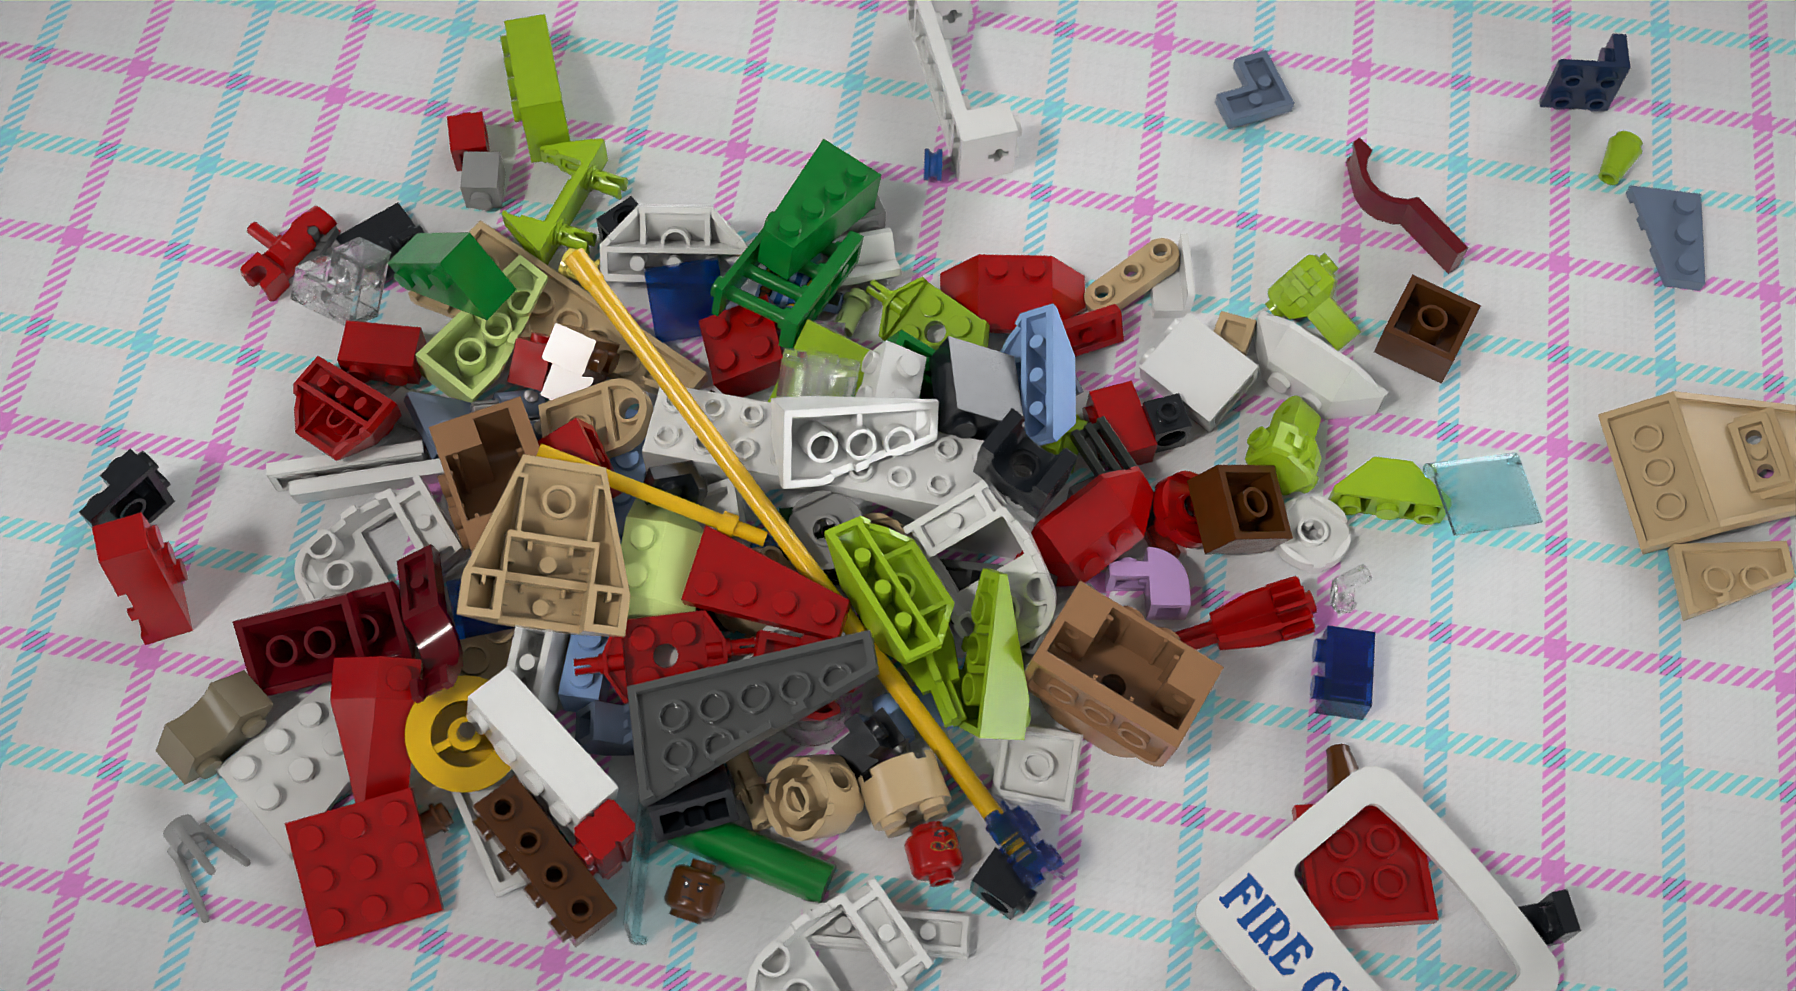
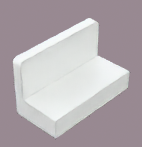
(876, 257)
(1176, 293)

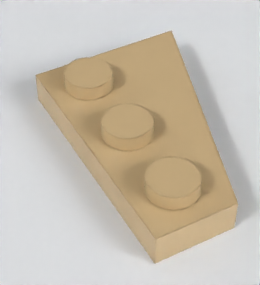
(1726, 572)

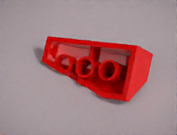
(371, 715)

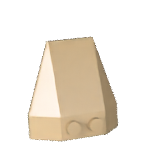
(550, 554)

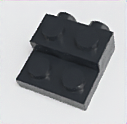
(132, 489)

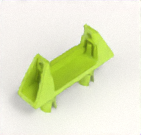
(585, 163)

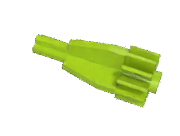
(936, 675)

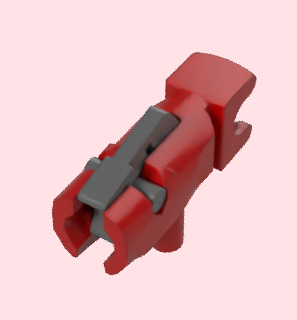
(305, 240)

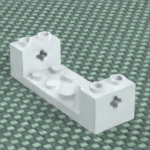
(978, 139)

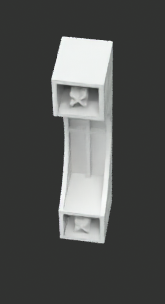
(906, 483)

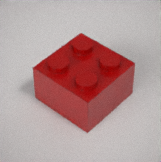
(742, 350)

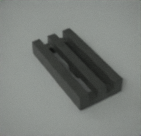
(1091, 431)

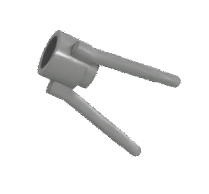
(189, 841)

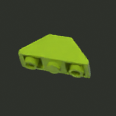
(1389, 491)

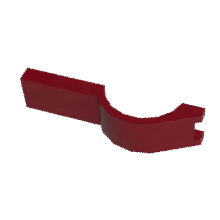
(1410, 213)
(429, 622)

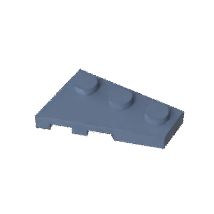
(1675, 234)

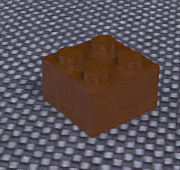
(1427, 328)
(1239, 509)

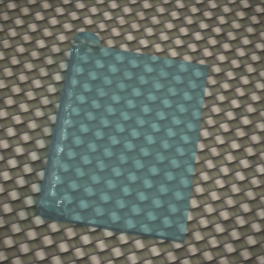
(1484, 493)
(638, 877)

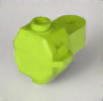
(1309, 293)
(1289, 446)

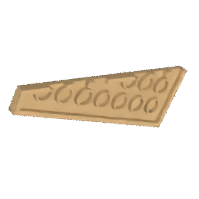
(571, 305)

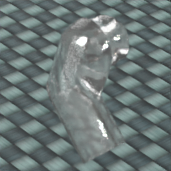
(1344, 586)

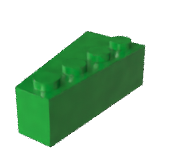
(817, 209)

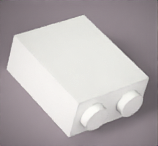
(1200, 368)

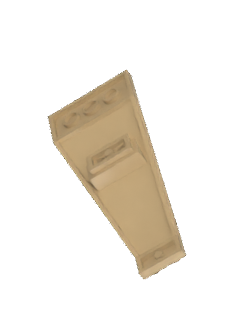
(1691, 467)

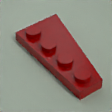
(755, 588)

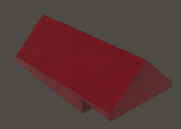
(299, 642)

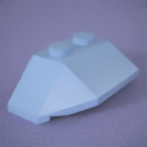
(1044, 373)

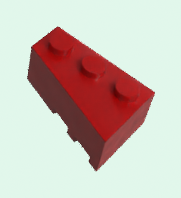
(147, 573)

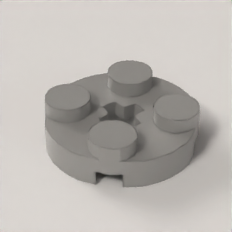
(812, 511)

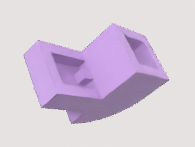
(1160, 578)

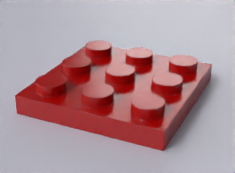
(364, 867)
(1368, 875)

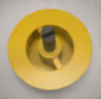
(447, 746)

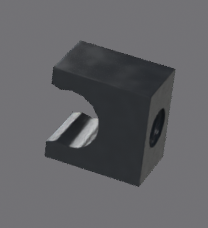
(1011, 446)

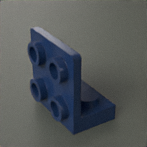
(1588, 82)

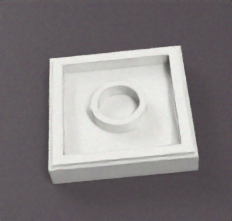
(1038, 770)

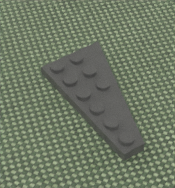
(715, 713)

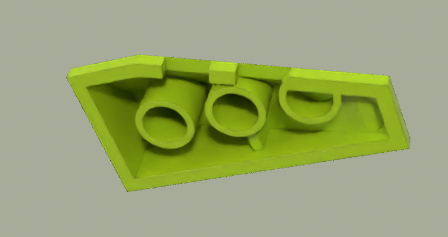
(993, 672)

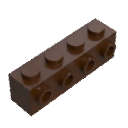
(544, 862)

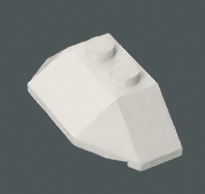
(668, 236)
(1307, 367)

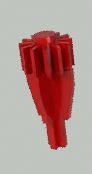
(1257, 618)

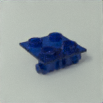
(1042, 855)

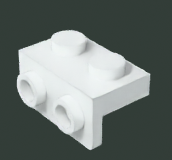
(892, 372)

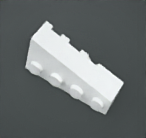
(539, 751)

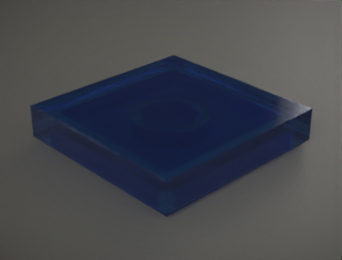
(681, 297)

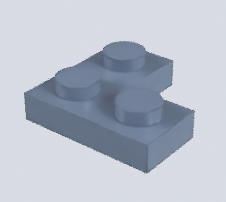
(1261, 95)

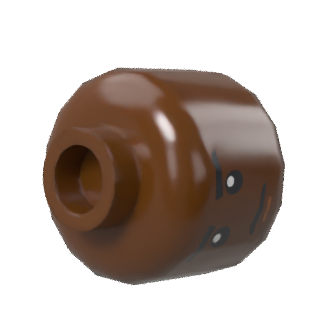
(694, 891)

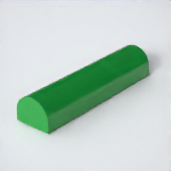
(761, 859)

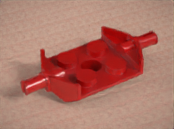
(631, 658)

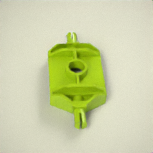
(920, 307)

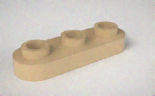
(1149, 269)

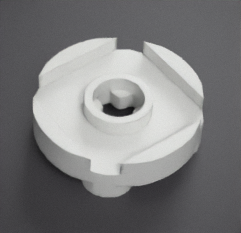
(1332, 533)

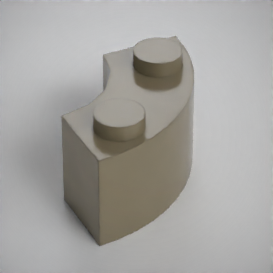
(214, 727)

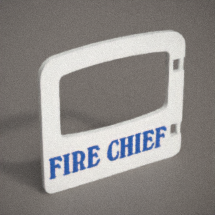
(1283, 942)

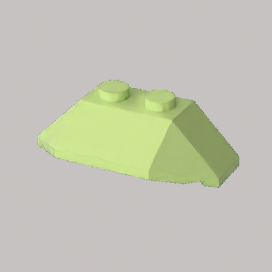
(658, 559)

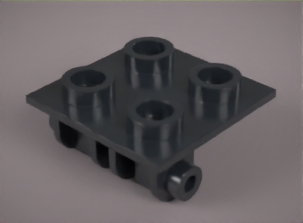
(387, 229)

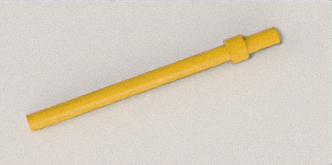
(724, 523)

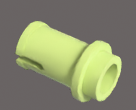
(853, 308)

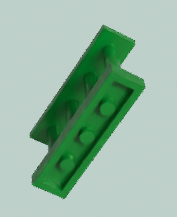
(808, 299)

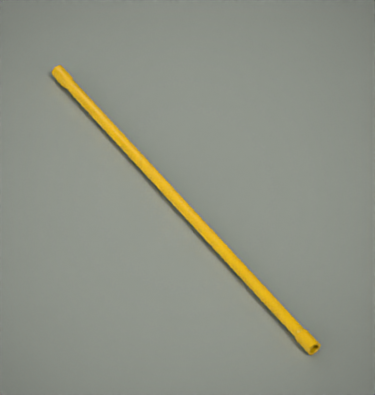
(594, 282)

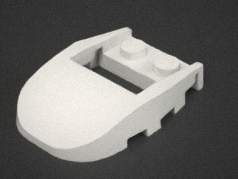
(342, 558)
(1028, 577)
(794, 966)

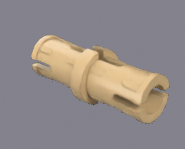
(749, 789)

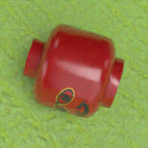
(934, 853)

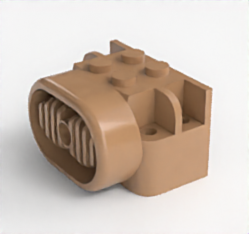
(479, 460)
(1119, 678)

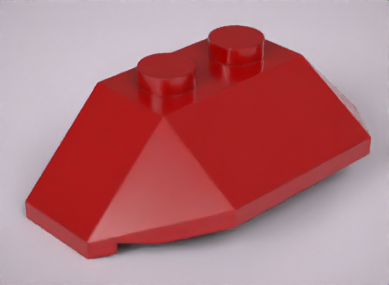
(1007, 285)
(340, 411)
(1094, 526)

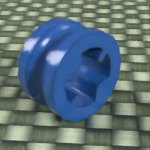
(933, 164)

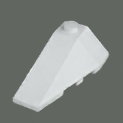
(835, 435)

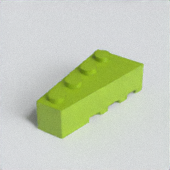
(534, 83)

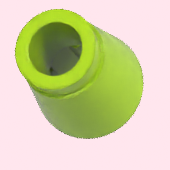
(1619, 156)

